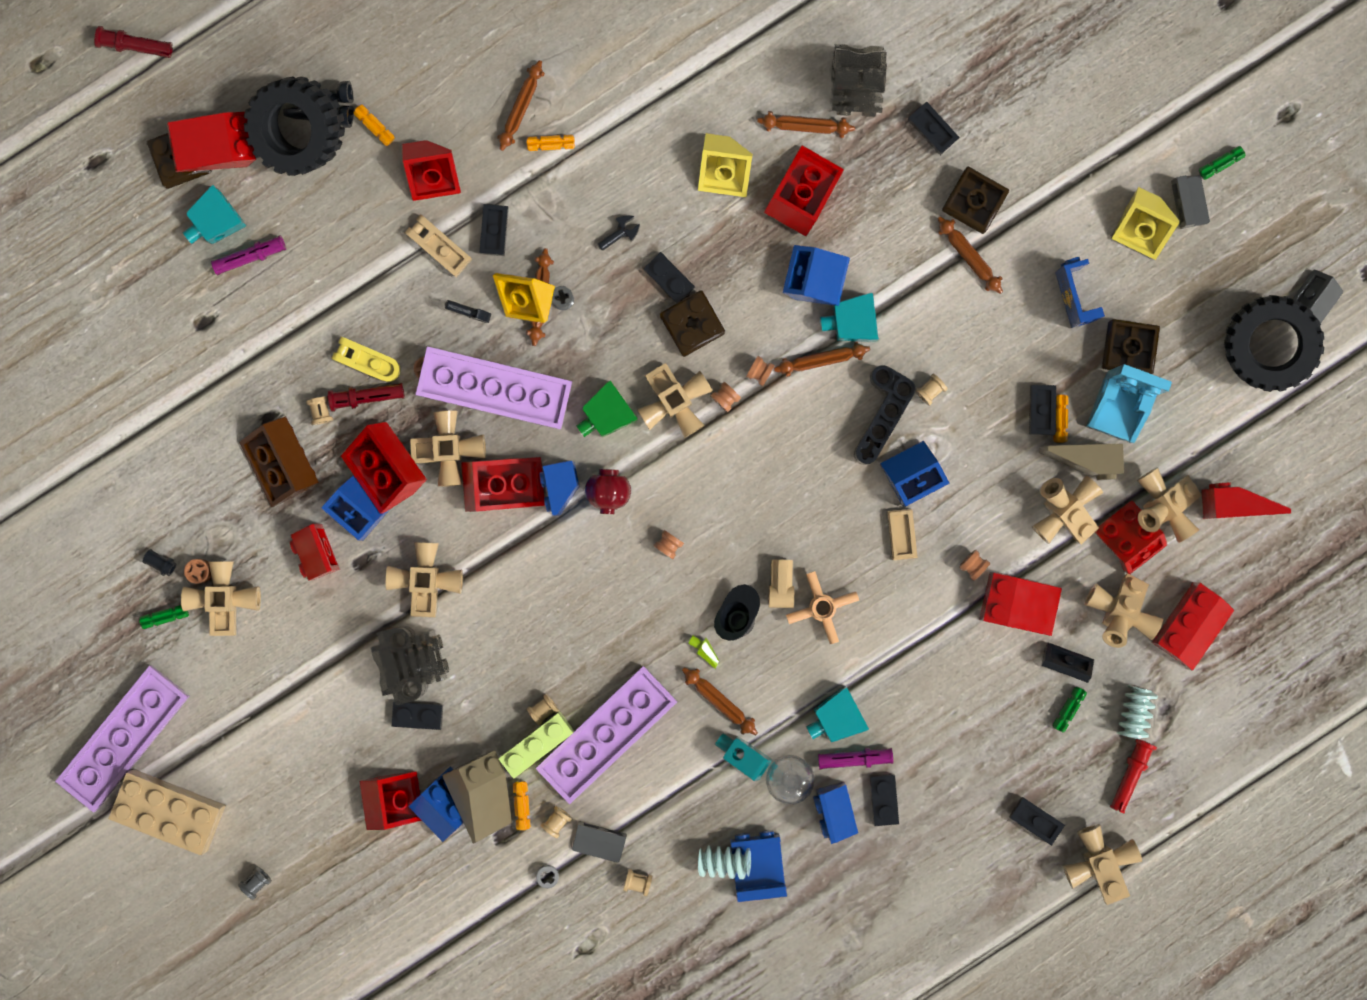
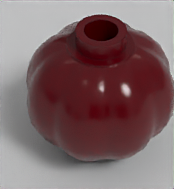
(608, 491)

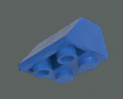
(816, 275)
(914, 473)
(561, 485)
(353, 509)
(438, 809)
(837, 812)

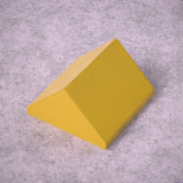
(524, 297)

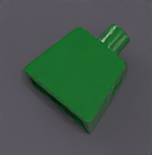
(606, 412)

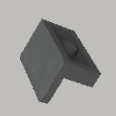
(1190, 201)
(1319, 293)
(599, 842)

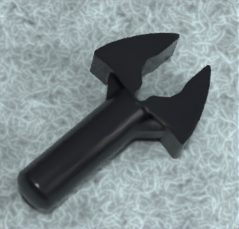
(619, 232)
(473, 313)

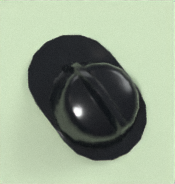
(737, 613)

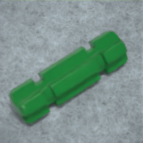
(1222, 162)
(162, 617)
(1069, 709)

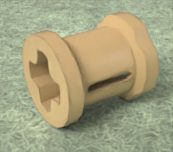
(931, 389)
(322, 403)
(542, 709)
(556, 821)
(637, 882)

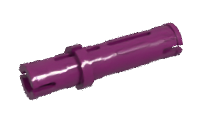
(249, 255)
(856, 758)

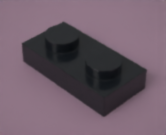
(933, 128)
(494, 230)
(668, 278)
(1042, 410)
(1067, 662)
(417, 716)
(884, 800)
(1037, 821)

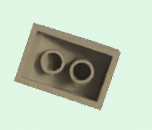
(1096, 460)
(480, 795)

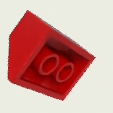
(383, 466)
(1193, 625)

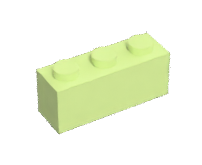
(536, 744)

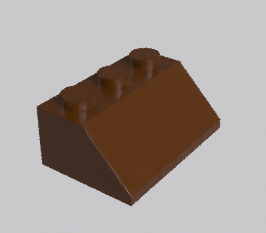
(278, 461)

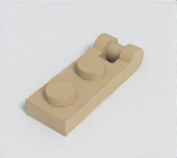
(439, 246)

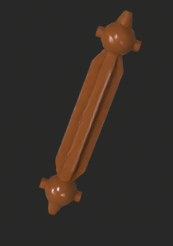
(520, 106)
(806, 124)
(970, 255)
(542, 274)
(822, 359)
(722, 703)

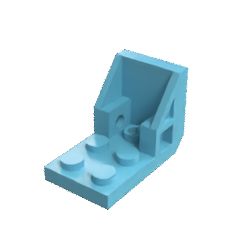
(1125, 402)

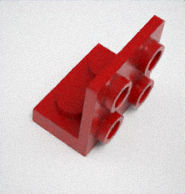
(1129, 540)

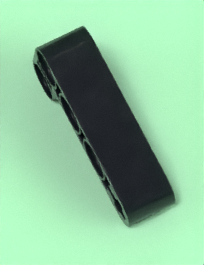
(880, 417)

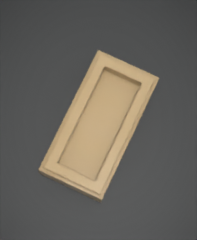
(902, 534)

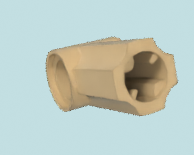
(781, 589)

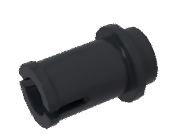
(159, 562)

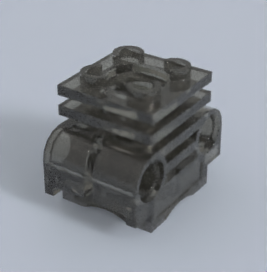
(858, 79)
(414, 662)

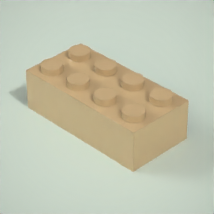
(167, 812)

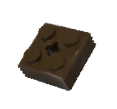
(163, 159)
(991, 199)
(708, 327)
(1141, 335)

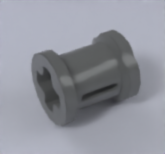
(568, 301)
(254, 883)

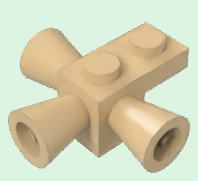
(674, 399)
(447, 448)
(1168, 504)
(1068, 510)
(424, 580)
(221, 599)
(1124, 611)
(1103, 864)

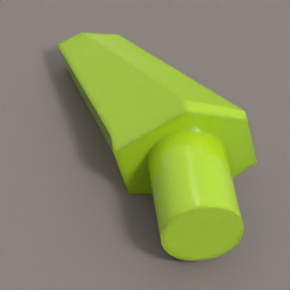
(705, 650)

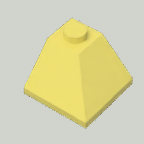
(724, 166)
(1146, 224)

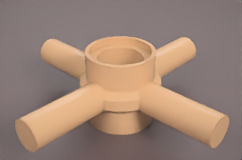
(833, 604)

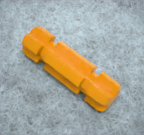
(374, 125)
(550, 142)
(1061, 435)
(521, 805)

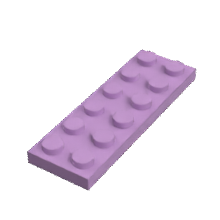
(493, 388)
(606, 735)
(122, 738)

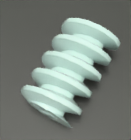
(1137, 713)
(724, 863)

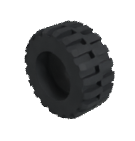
(265, 132)
(1298, 367)

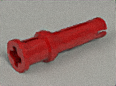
(1137, 764)

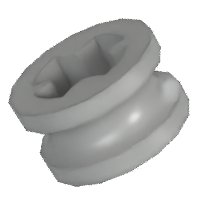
(547, 884)

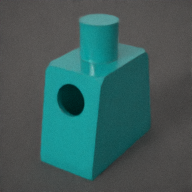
(212, 218)
(853, 320)
(838, 717)
(754, 761)

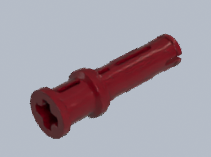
(122, 42)
(354, 397)

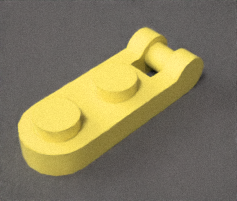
(367, 360)

